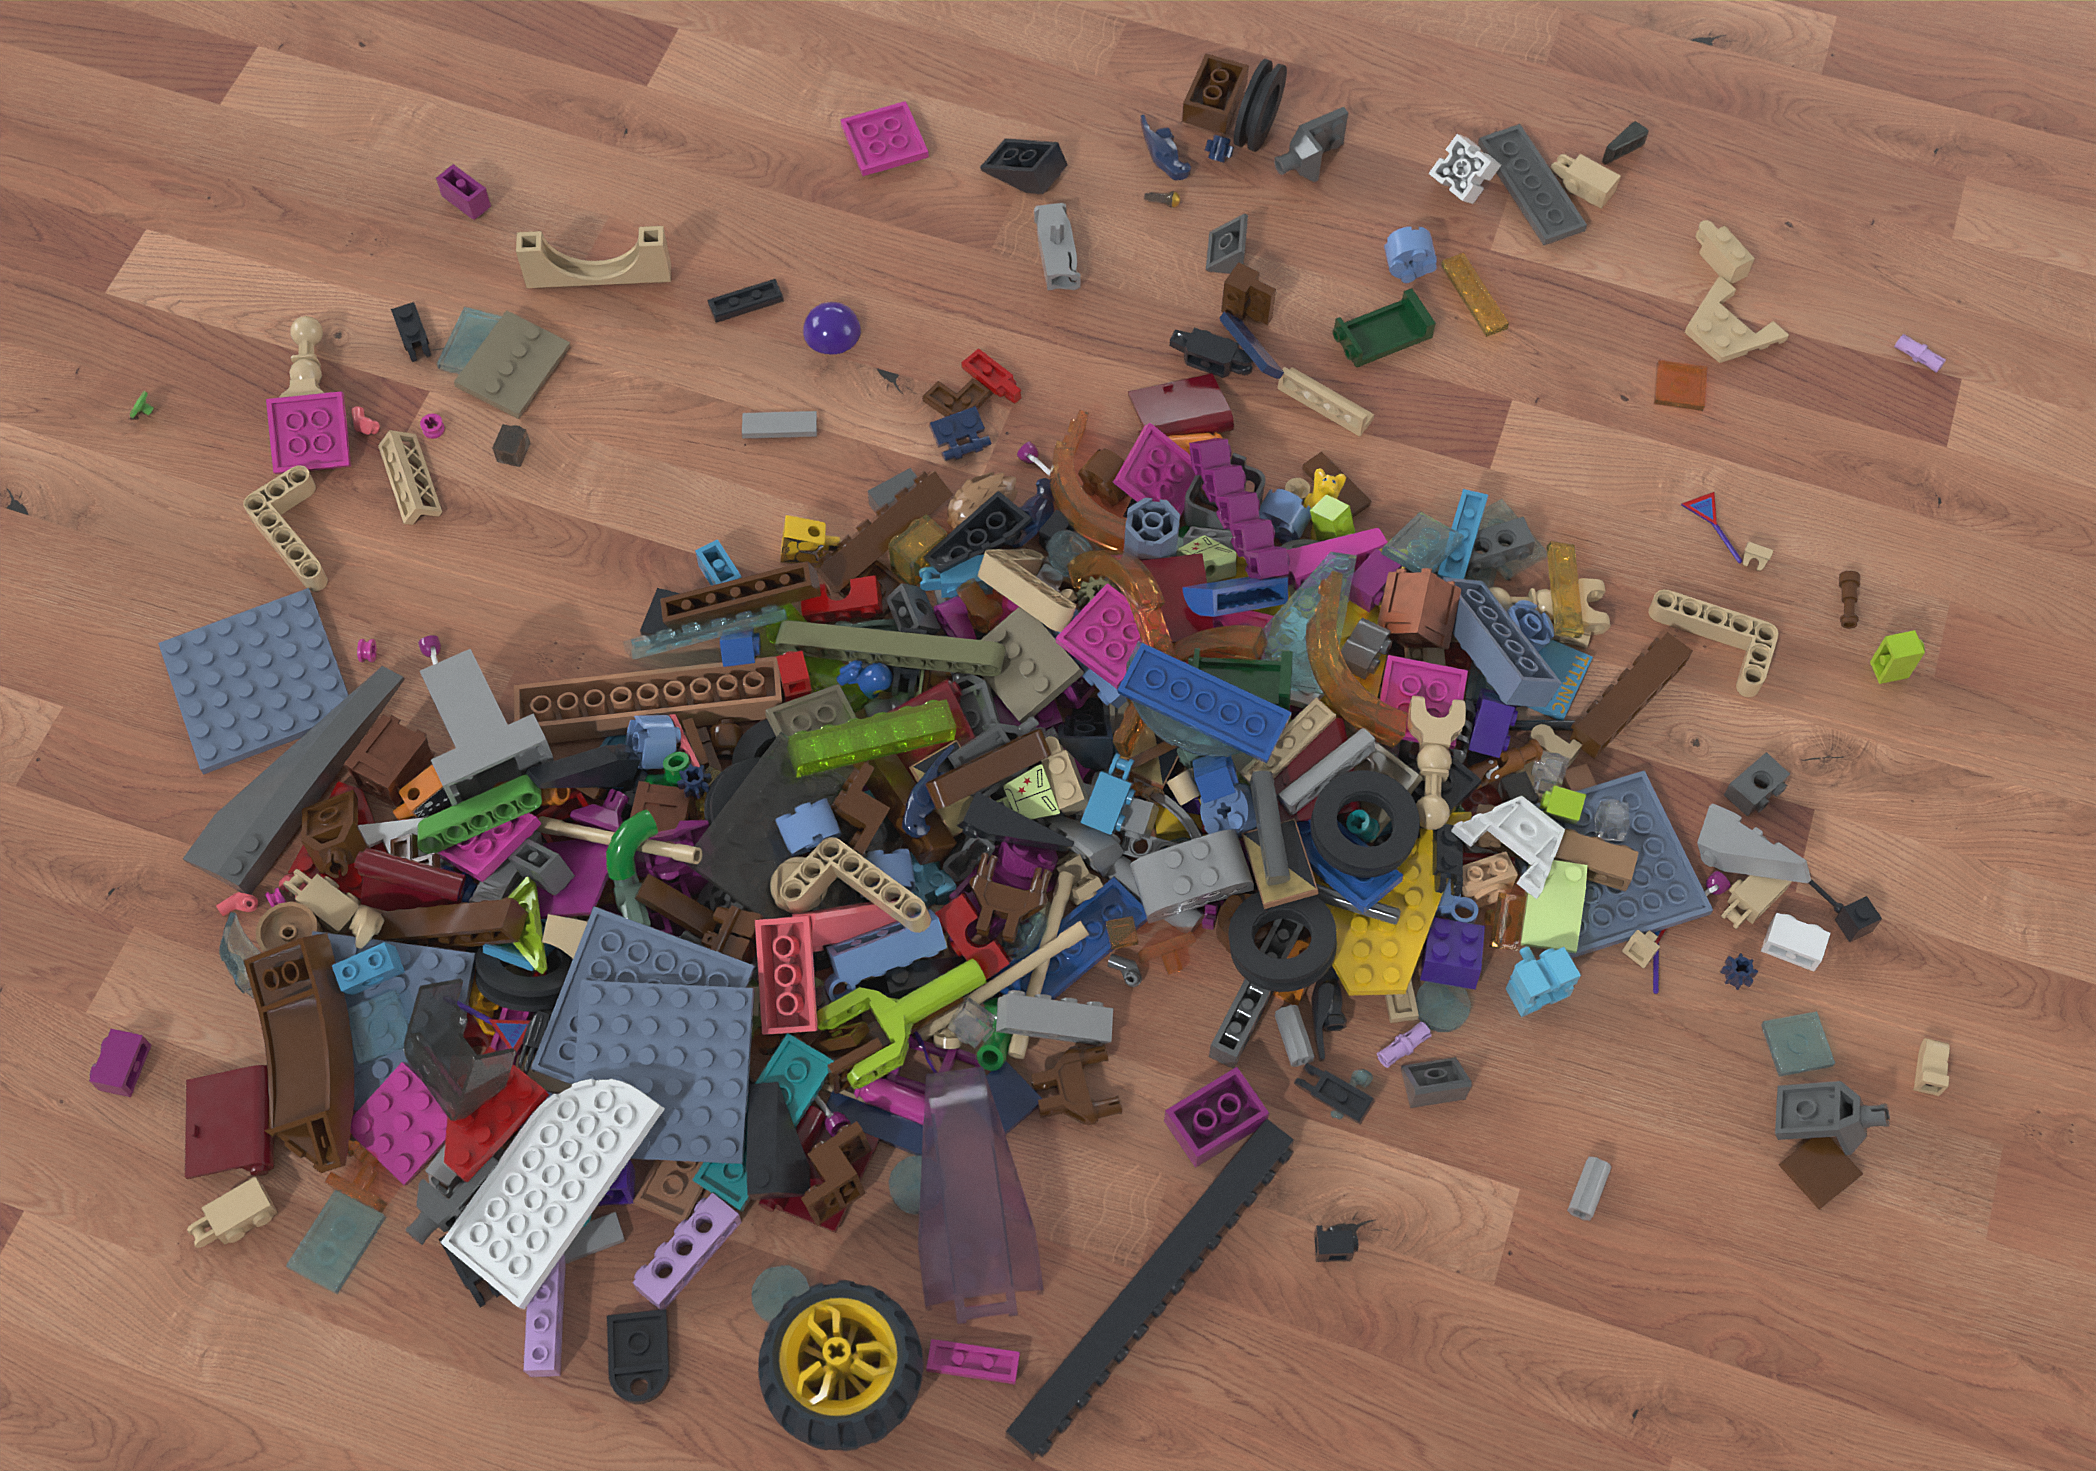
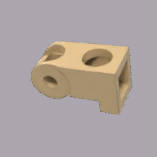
(1554, 744)
(1932, 1067)

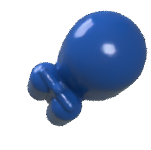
(870, 679)

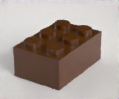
(1215, 93)

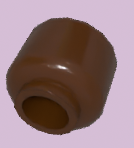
(725, 738)

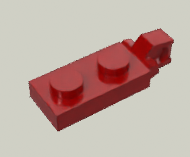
(992, 375)

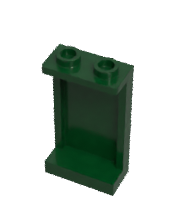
(1385, 330)
(1262, 678)

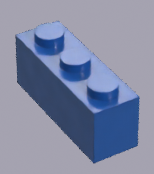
(740, 648)
(1215, 777)

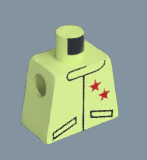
(1218, 559)
(1031, 795)

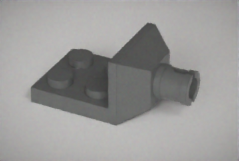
(1311, 141)
(976, 701)
(993, 736)
(1826, 1111)
(440, 1212)

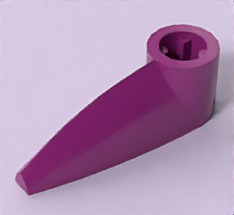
(954, 619)

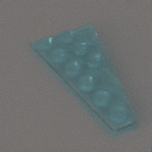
(694, 633)

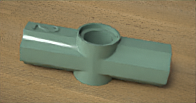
(624, 895)

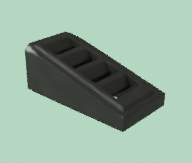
(1626, 142)

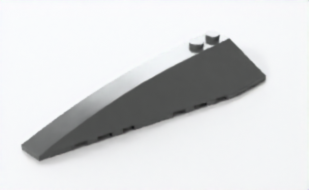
(266, 814)

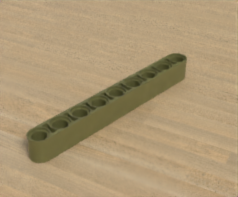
(891, 648)

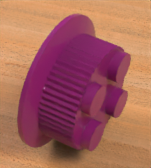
(1018, 864)

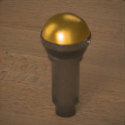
(1170, 199)

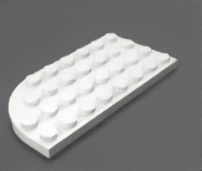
(550, 1184)

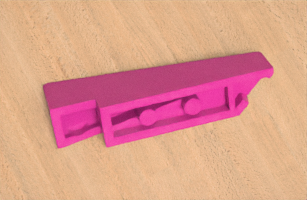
(1308, 557)

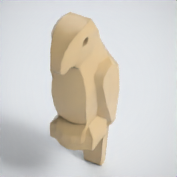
(365, 925)

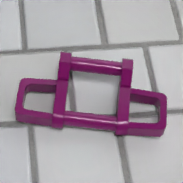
(949, 1056)

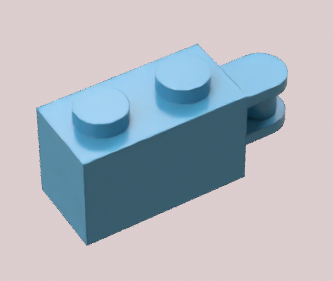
(953, 578)
(1110, 797)

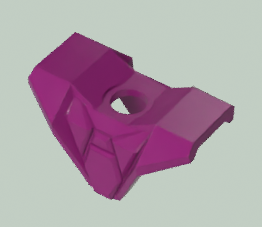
(664, 867)

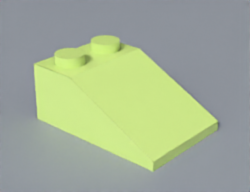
(1556, 914)

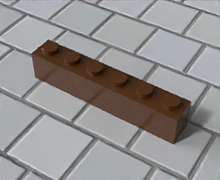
(873, 536)
(744, 594)
(1630, 694)
(891, 786)
(455, 924)

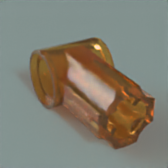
(984, 611)

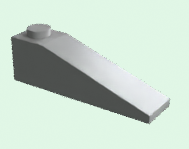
(1095, 847)
(1738, 849)

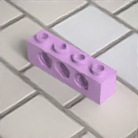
(664, 1290)
(545, 1325)

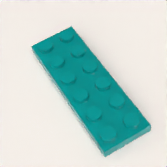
(801, 1075)

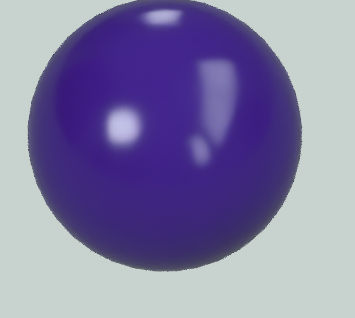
(831, 328)

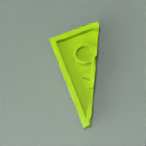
(531, 938)

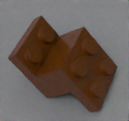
(857, 811)
(833, 1165)

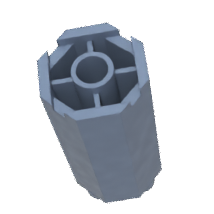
(1152, 530)

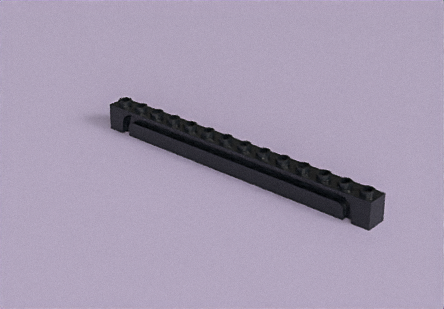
(1149, 1290)

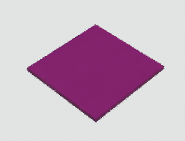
(582, 893)

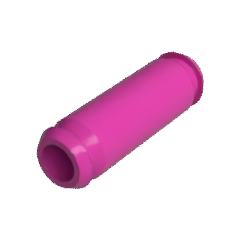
(894, 1099)

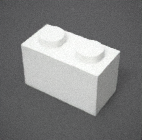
(1795, 941)

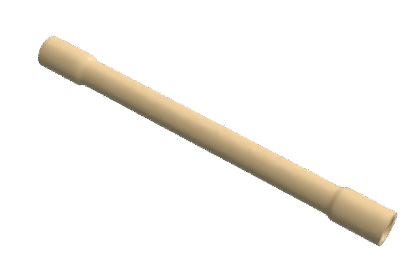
(676, 851)
(1060, 897)
(1064, 940)

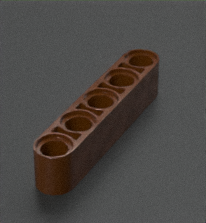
(988, 769)

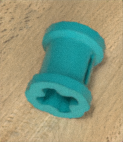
(1363, 825)

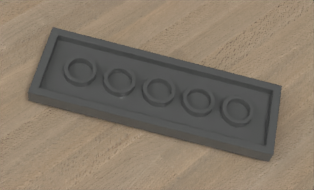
(1533, 185)

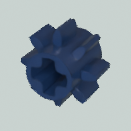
(1219, 148)
(694, 781)
(1737, 978)

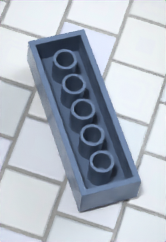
(1501, 648)

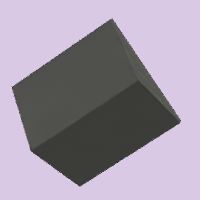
(1227, 245)
(1435, 1082)

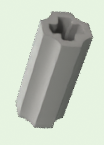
(1294, 1035)
(1589, 1188)

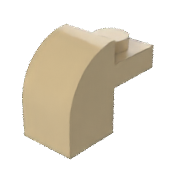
(1084, 884)

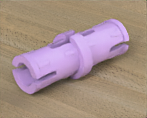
(1920, 353)
(1404, 1044)

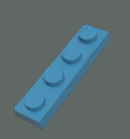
(1467, 523)

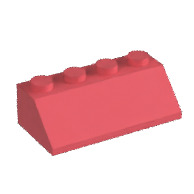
(845, 922)
(786, 975)

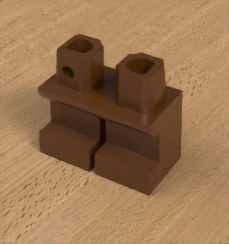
(735, 935)

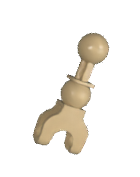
(306, 368)
(1590, 591)
(1434, 758)

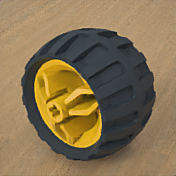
(808, 1321)

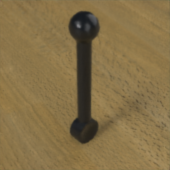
(1837, 906)

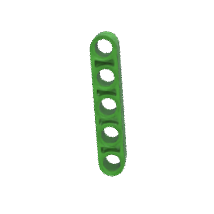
(478, 814)

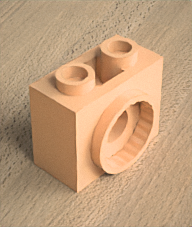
(1487, 878)

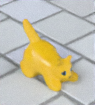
(1323, 486)

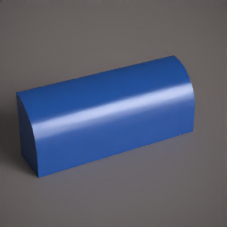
(1236, 595)

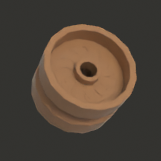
(285, 924)

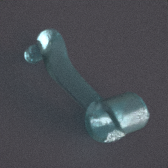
(1359, 1077)

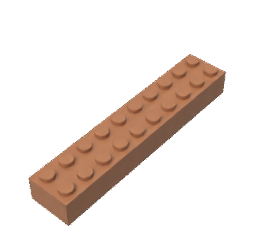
(609, 702)

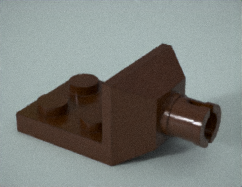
(333, 833)

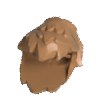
(976, 492)

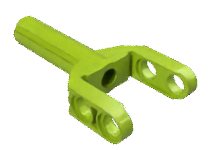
(898, 1016)

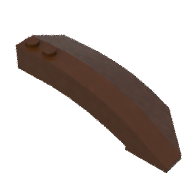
(306, 1048)

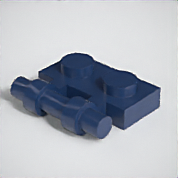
(957, 427)

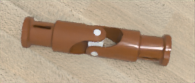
(1509, 760)

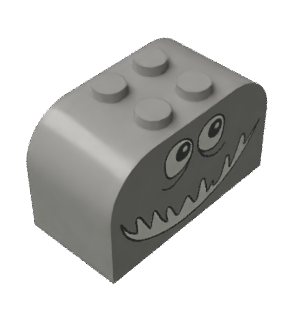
(1191, 875)

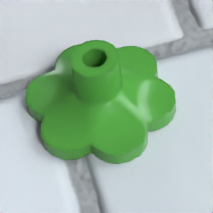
(141, 406)

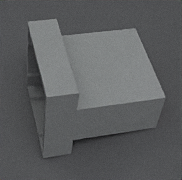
(484, 743)

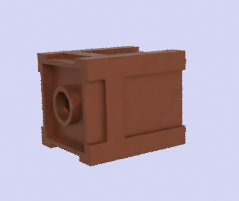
(1419, 609)
(389, 759)
(665, 804)

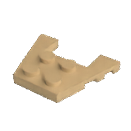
(1723, 333)

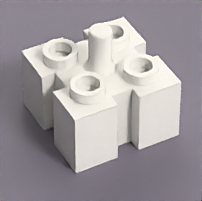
(1464, 169)

